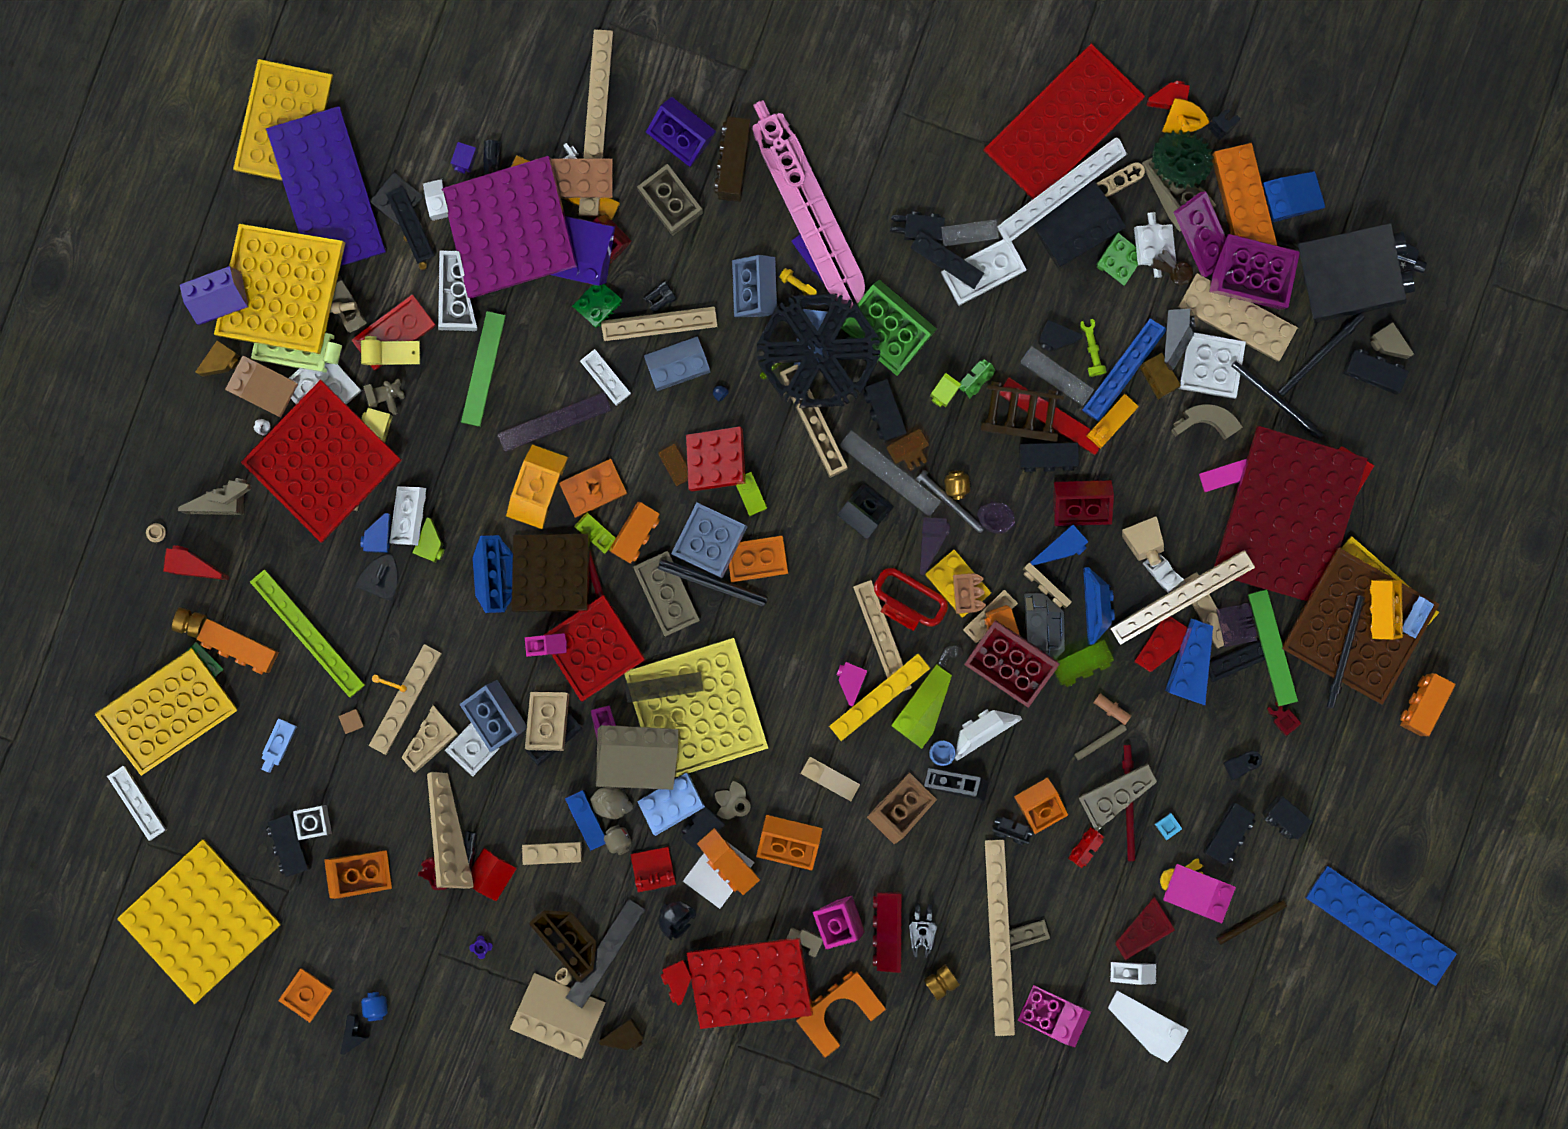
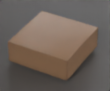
(351, 721)

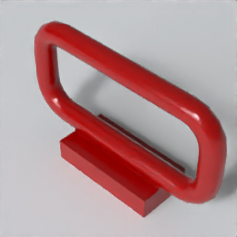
(903, 613)

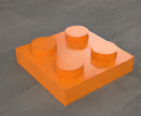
(305, 995)

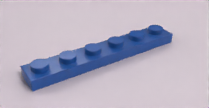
(1124, 370)

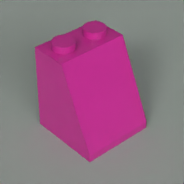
(839, 922)

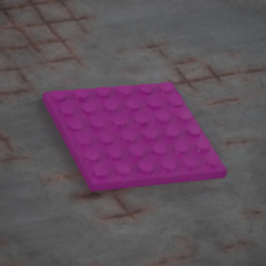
(509, 227)

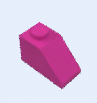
(545, 645)
(851, 680)

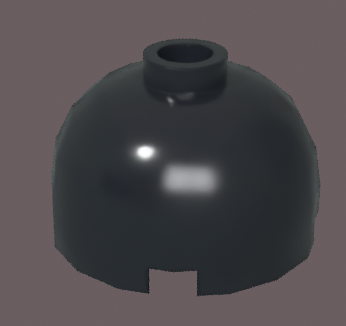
(675, 918)

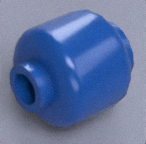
(374, 1006)

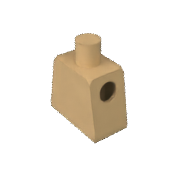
(1145, 540)

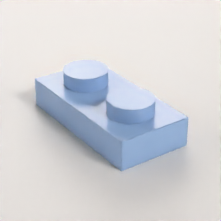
(1417, 617)

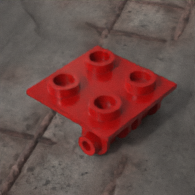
(653, 869)

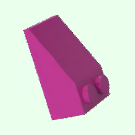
(1199, 893)

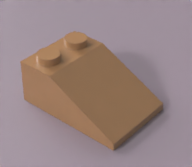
(261, 386)
(902, 808)

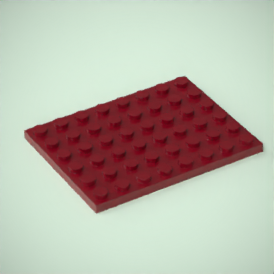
(1291, 511)

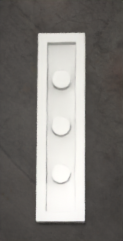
(136, 803)

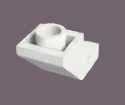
(1165, 575)

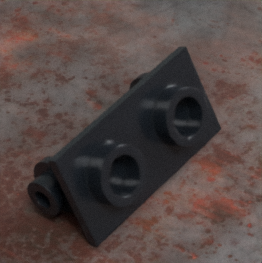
(1004, 829)

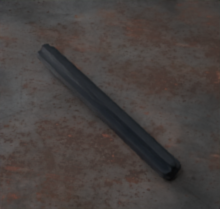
(712, 582)

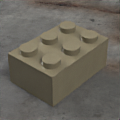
(670, 199)

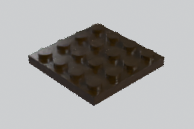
(550, 573)

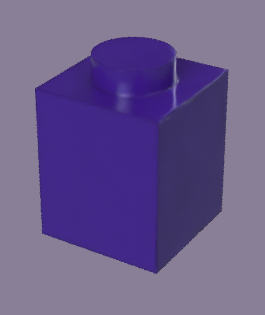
(463, 158)

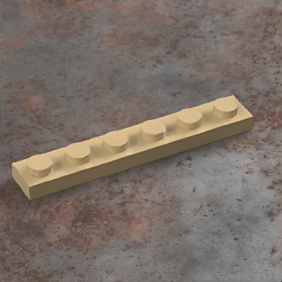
(659, 323)
(878, 628)
(405, 700)

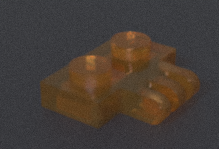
(909, 449)

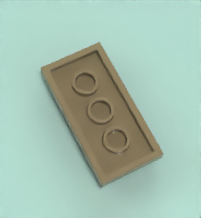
(666, 595)

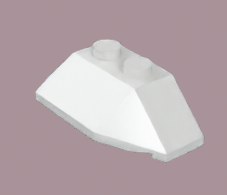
(982, 730)

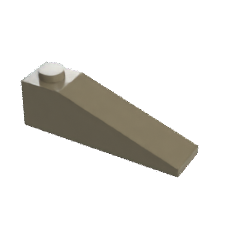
(1169, 195)

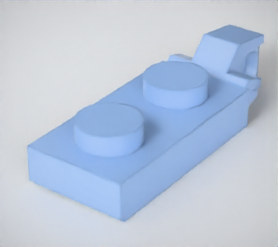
(277, 744)

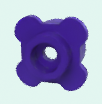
(480, 952)

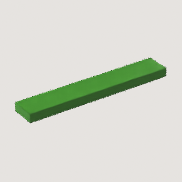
(483, 369)
(1272, 648)

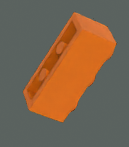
(635, 532)

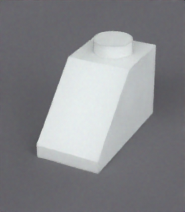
(435, 200)
(1133, 973)

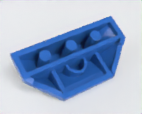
(493, 574)
(1097, 605)

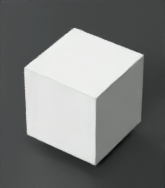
(312, 822)

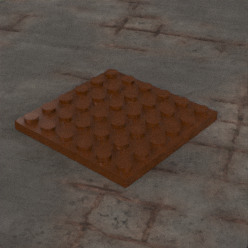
(1325, 620)

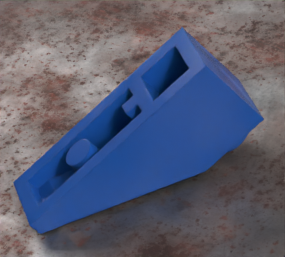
(1064, 546)
(586, 819)

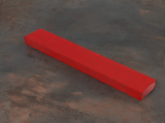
(1062, 422)

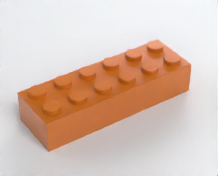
(1243, 194)

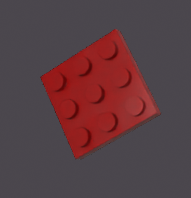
(715, 459)

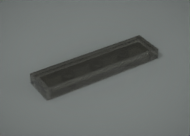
(664, 687)

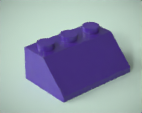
(680, 131)
(214, 295)

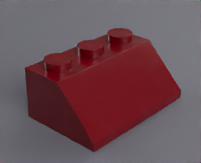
(1083, 503)

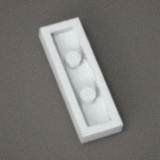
(605, 377)

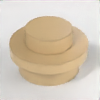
(156, 532)

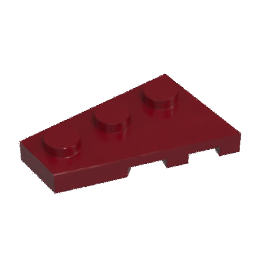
(1145, 930)

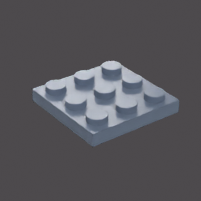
(709, 540)

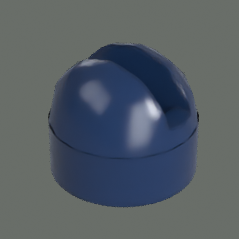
(720, 392)

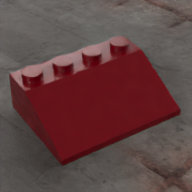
(1011, 663)

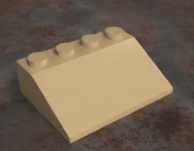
(554, 1019)

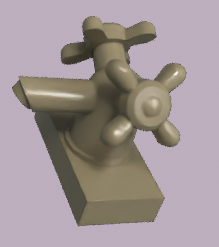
(385, 393)

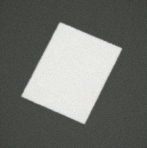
(709, 883)

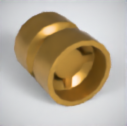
(188, 622)
(941, 982)

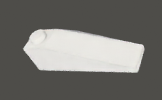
(1153, 1030)

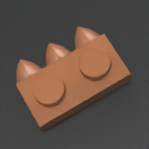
(966, 593)

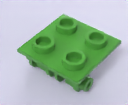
(1119, 259)

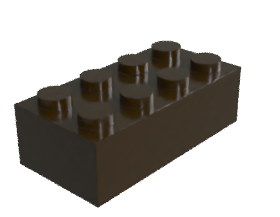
(734, 156)

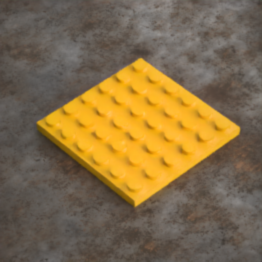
(286, 286)
(199, 921)

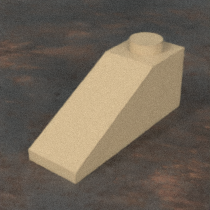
(830, 778)

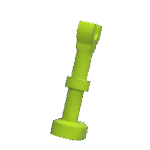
(1097, 368)

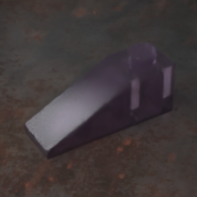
(933, 535)

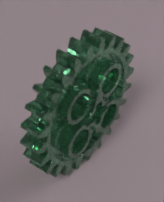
(1173, 146)

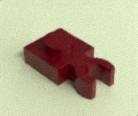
(1285, 720)

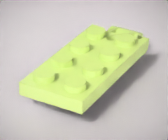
(299, 359)

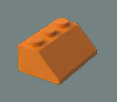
(789, 842)

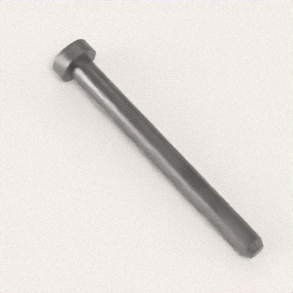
(949, 501)

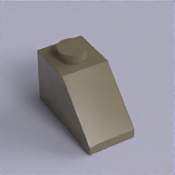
(1391, 342)

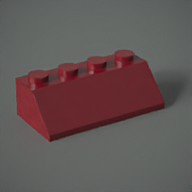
(888, 932)

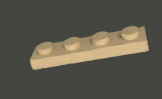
(1207, 613)

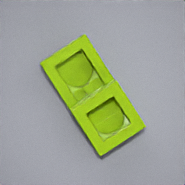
(598, 534)

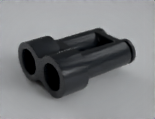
(666, 293)

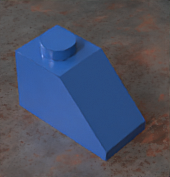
(377, 536)

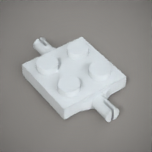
(1152, 240)

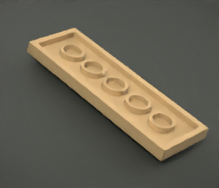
(1239, 319)

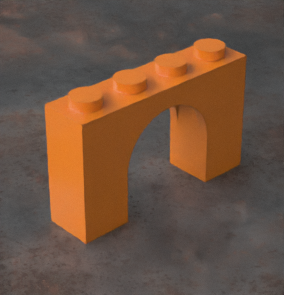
(851, 988)

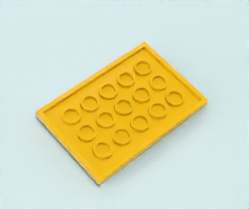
(276, 97)
(166, 711)

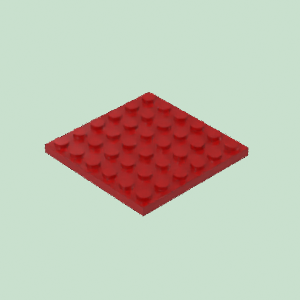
(321, 461)

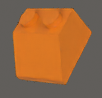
(1041, 805)

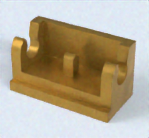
(1159, 376)

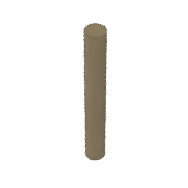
(1100, 742)

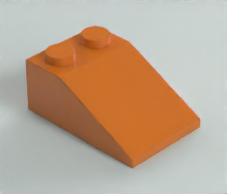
(357, 874)

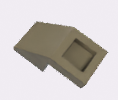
(234, 490)

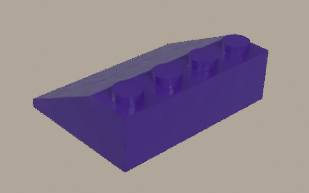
(592, 251)

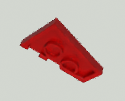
(1162, 644)

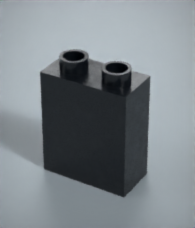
(1355, 272)

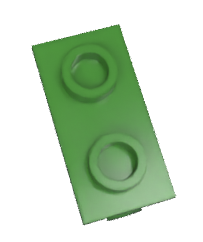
(983, 372)

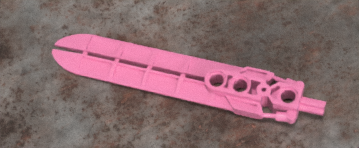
(798, 208)

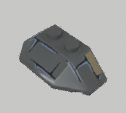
(1044, 624)

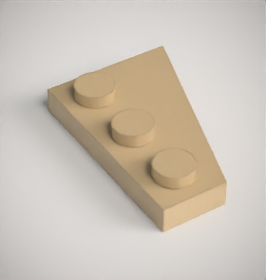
(430, 739)

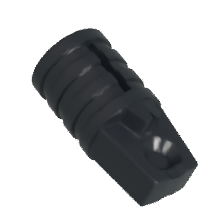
(491, 156)

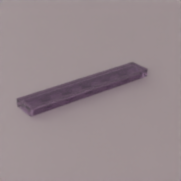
(554, 422)

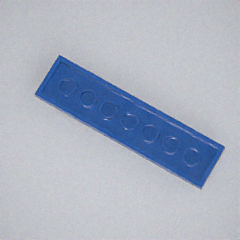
(1381, 925)

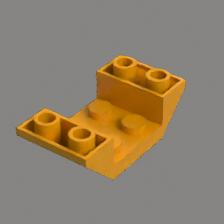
(535, 486)

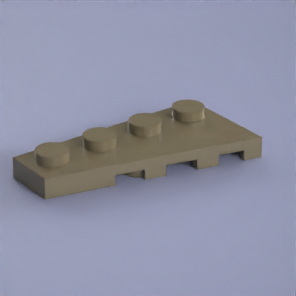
(1111, 798)

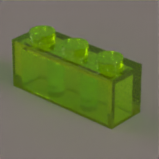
(1083, 663)

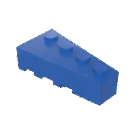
(1191, 666)

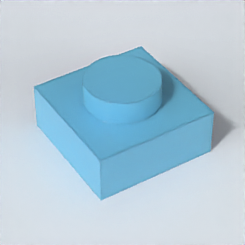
(1168, 826)

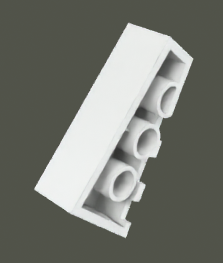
(454, 305)

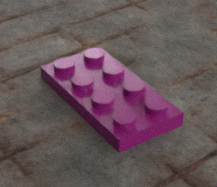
(1201, 232)

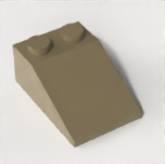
(203, 506)

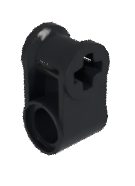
(1239, 765)

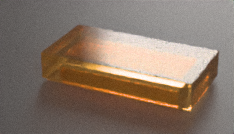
(674, 464)

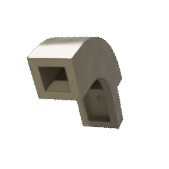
(351, 318)
(1214, 415)

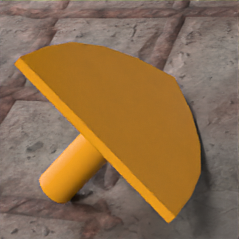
(1185, 117)

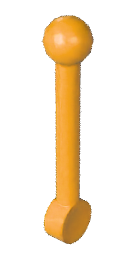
(376, 679)

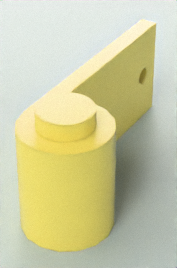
(389, 353)

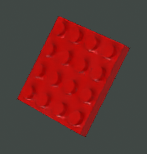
(596, 649)

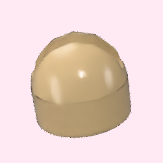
(563, 980)

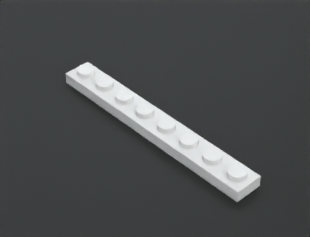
(1061, 190)

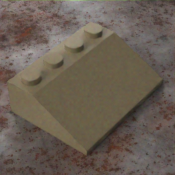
(636, 757)

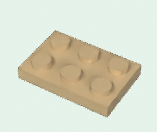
(547, 721)

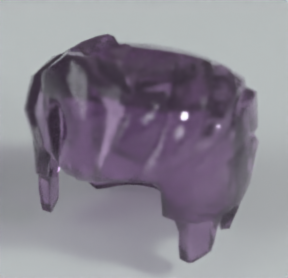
(996, 517)

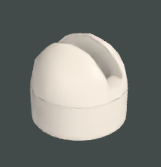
(264, 430)

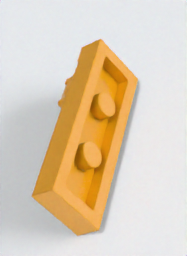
(1112, 421)

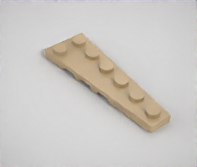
(449, 849)

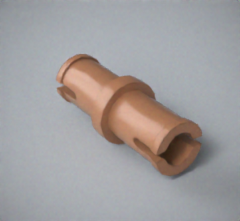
(1112, 709)

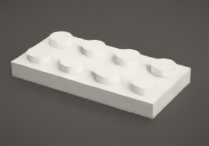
(998, 262)

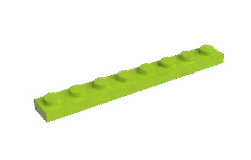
(307, 633)

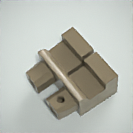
(807, 939)

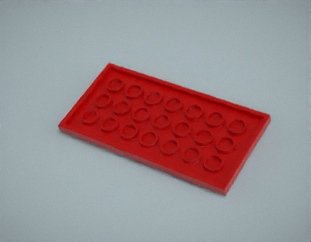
(1064, 122)

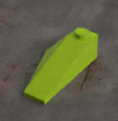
(923, 709)

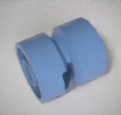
(942, 753)

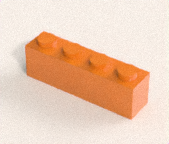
(238, 646)

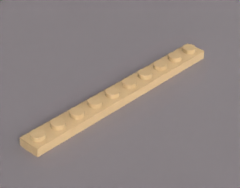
(597, 109)
(999, 938)

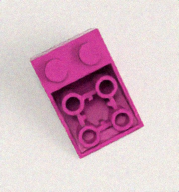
(1054, 1016)

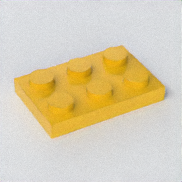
(942, 577)

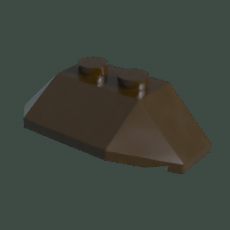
(567, 940)

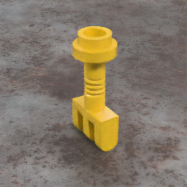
(786, 275)

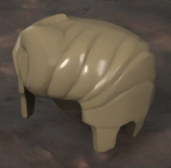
(611, 803)

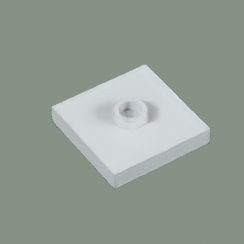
(470, 750)

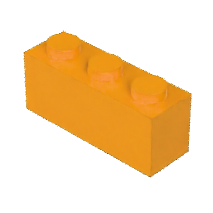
(1386, 609)

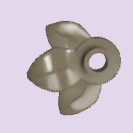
(730, 800)

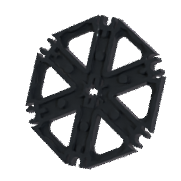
(836, 348)

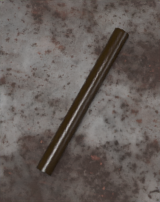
(1251, 922)

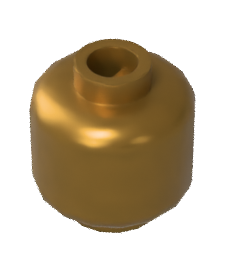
(957, 484)

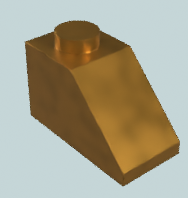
(218, 360)

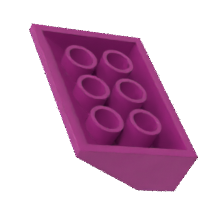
(1255, 272)

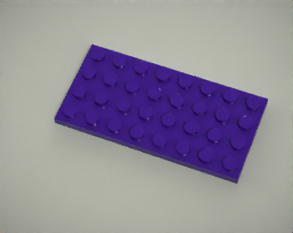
(326, 183)

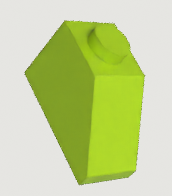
(945, 390)
(751, 495)
(429, 543)

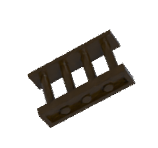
(1010, 426)

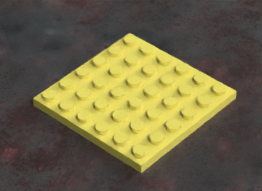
(710, 723)

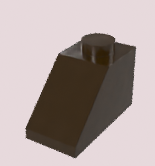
(624, 1037)

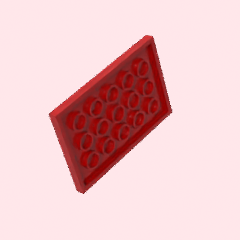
(750, 983)

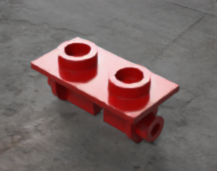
(1090, 840)

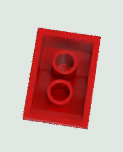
(182, 562)

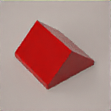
(491, 874)

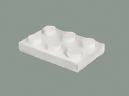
(407, 515)

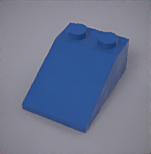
(1293, 196)

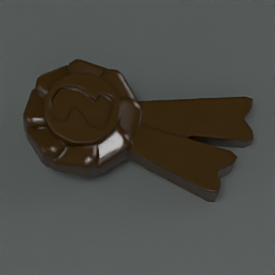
(1179, 272)

